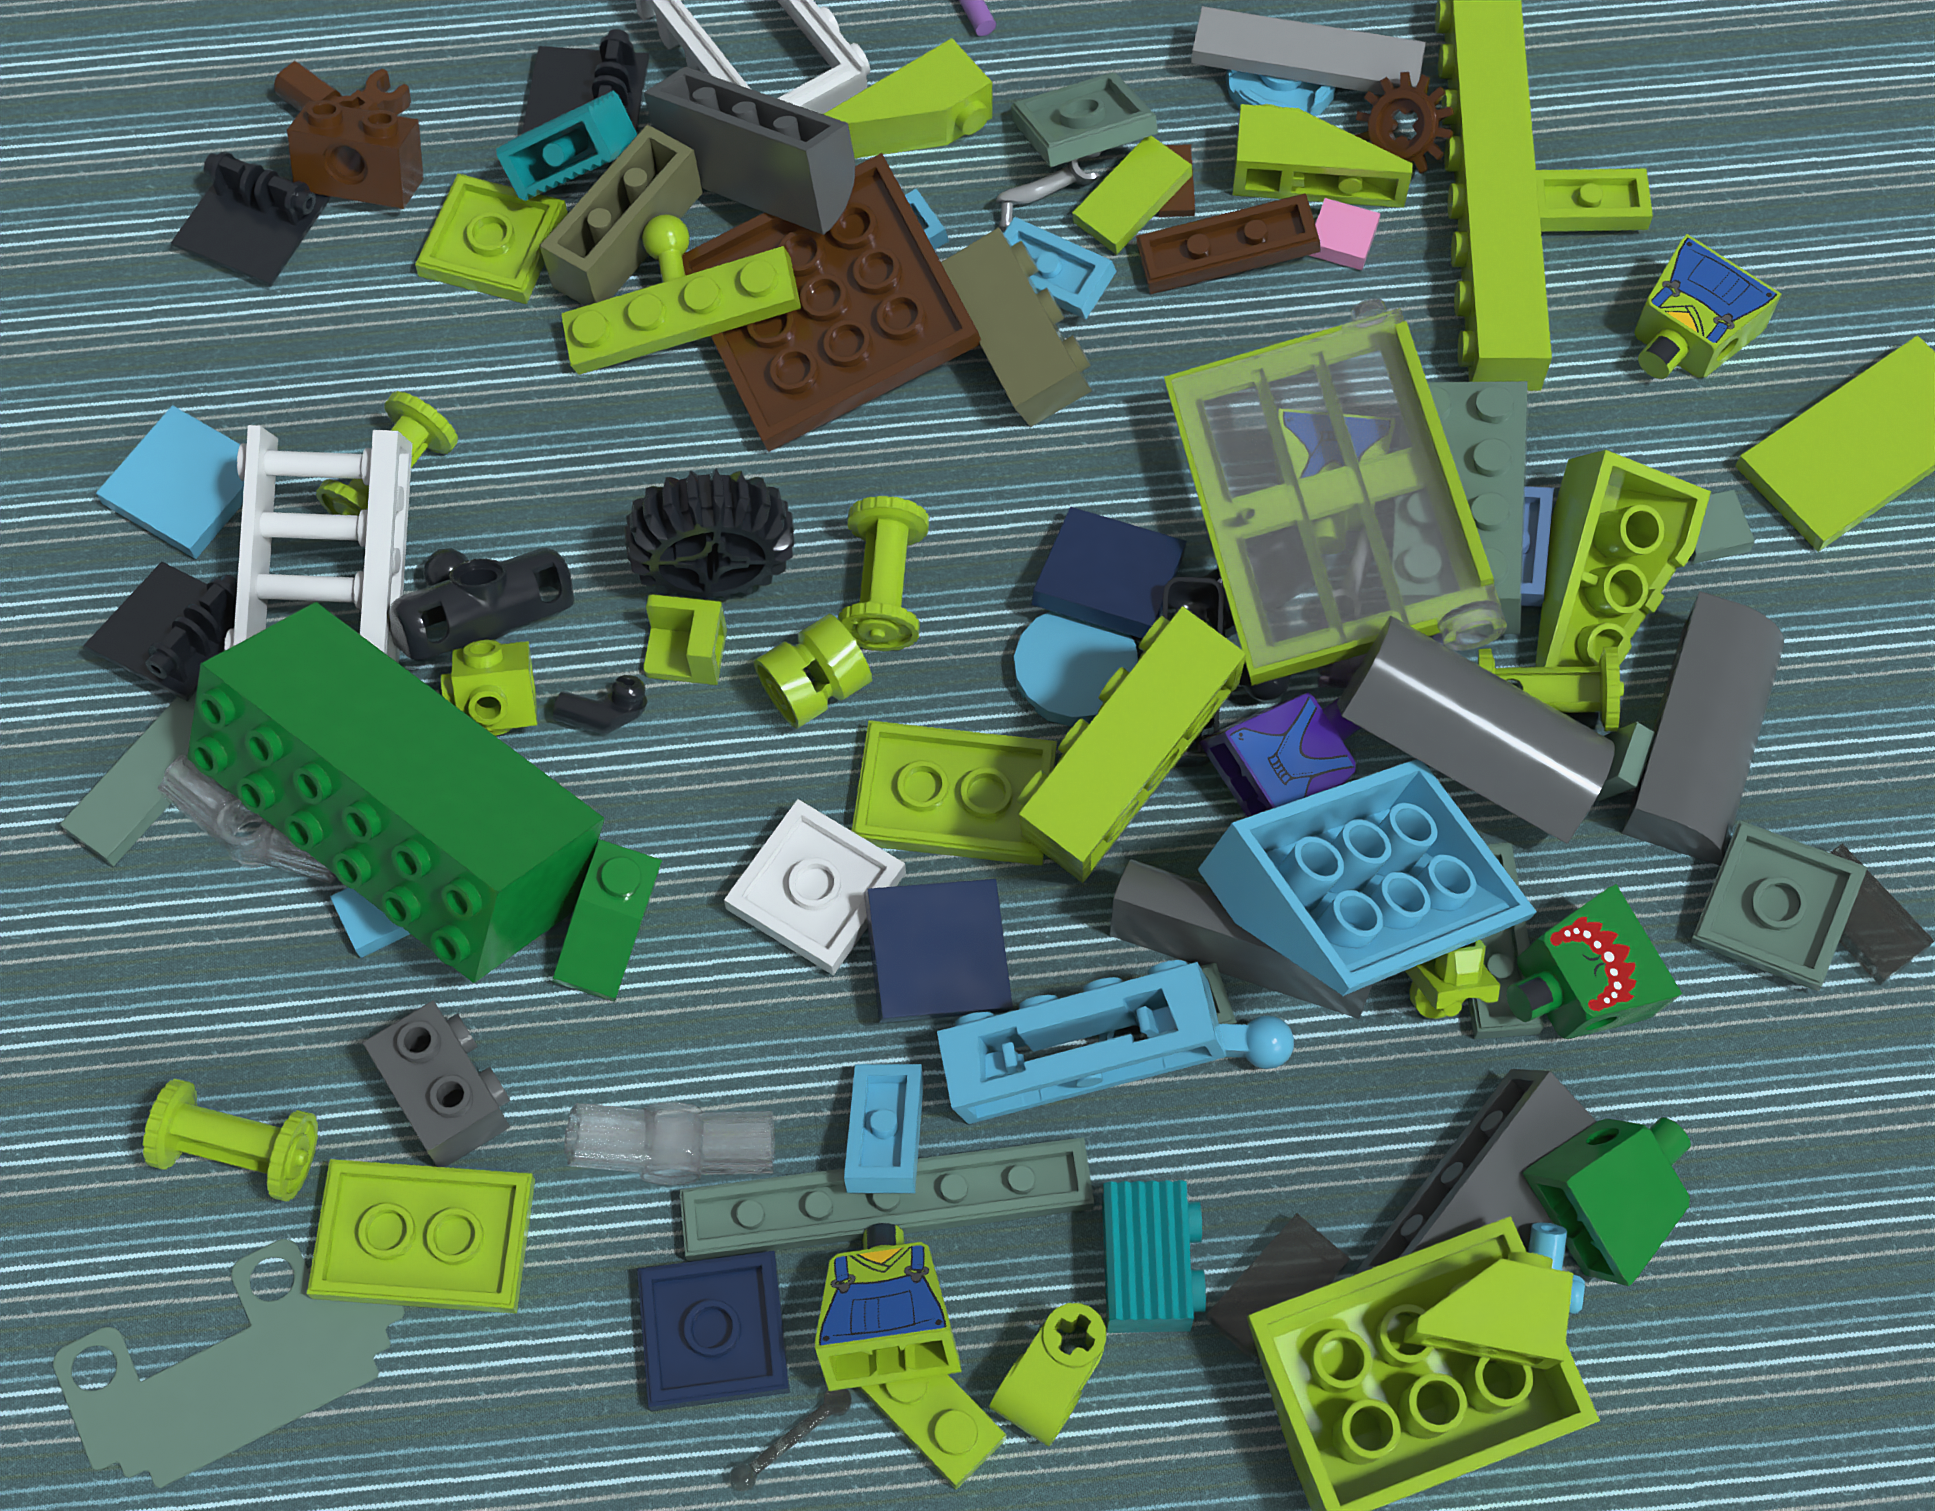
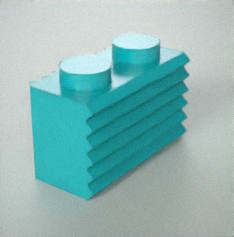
(567, 146)
(1150, 1258)

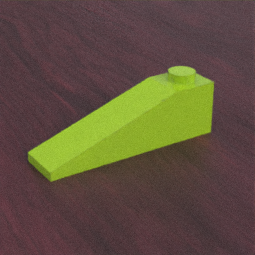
(1611, 554)

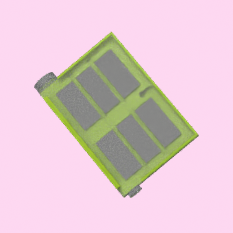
(1333, 496)

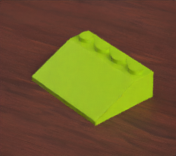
(1395, 1416)

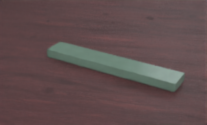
(948, 1194)

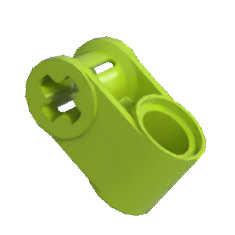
(1047, 1382)

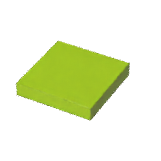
(489, 239)

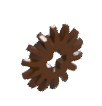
(1407, 101)

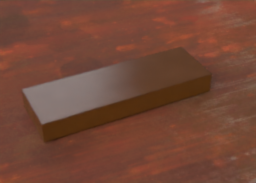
(1228, 243)

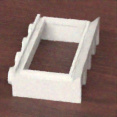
(818, 24)

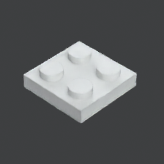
(812, 886)

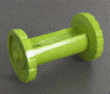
(417, 423)
(887, 529)
(1570, 687)
(182, 1126)

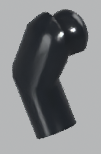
(607, 713)

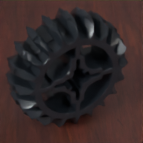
(709, 535)

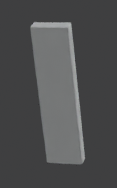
(1304, 51)

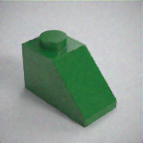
(607, 920)

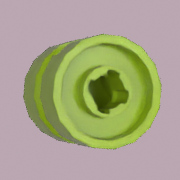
(830, 657)

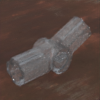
(224, 814)
(670, 1141)

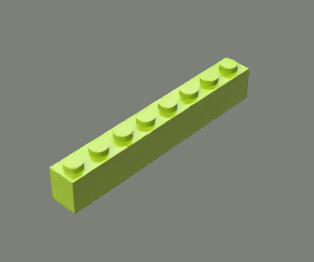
(1493, 193)

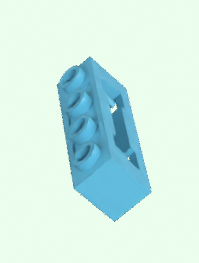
(993, 1080)

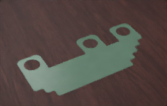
(233, 1392)

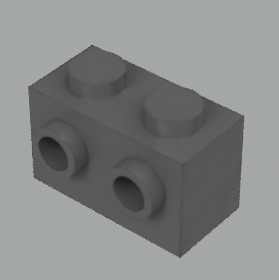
(437, 1083)

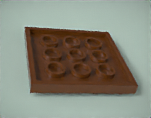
(868, 315)

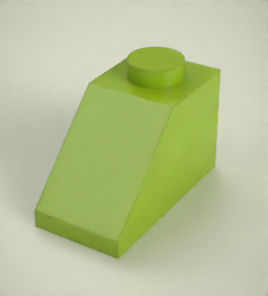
(1503, 1314)

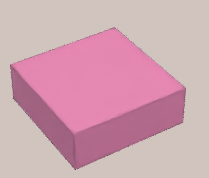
(1345, 233)

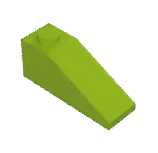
(919, 104)
(1296, 153)

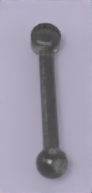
(744, 1475)

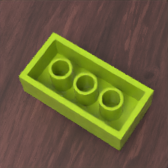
(1131, 742)

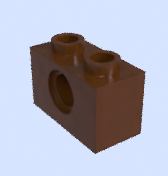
(356, 153)

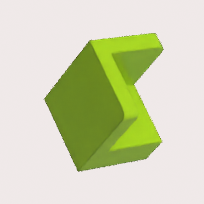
(685, 639)

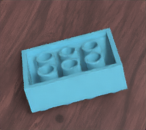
(1364, 878)

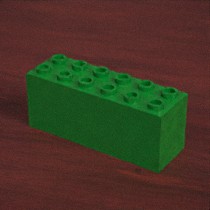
(392, 789)

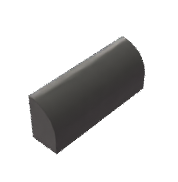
(758, 147)
(1478, 729)
(1706, 729)
(1192, 925)
(1484, 1168)

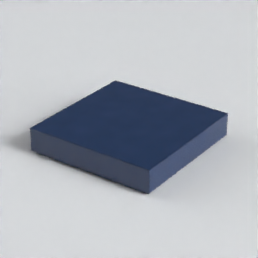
(1108, 572)
(937, 950)
(712, 1331)

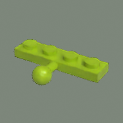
(682, 305)

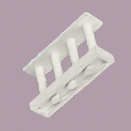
(378, 529)

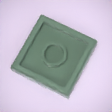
(1083, 119)
(1779, 905)

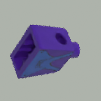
(1283, 753)

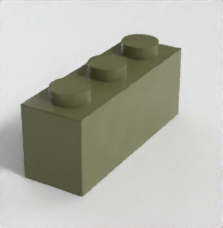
(603, 233)
(1018, 326)

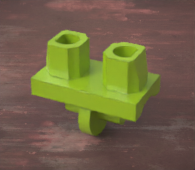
(1448, 980)

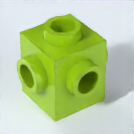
(493, 685)

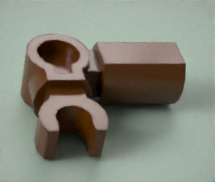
(299, 85)

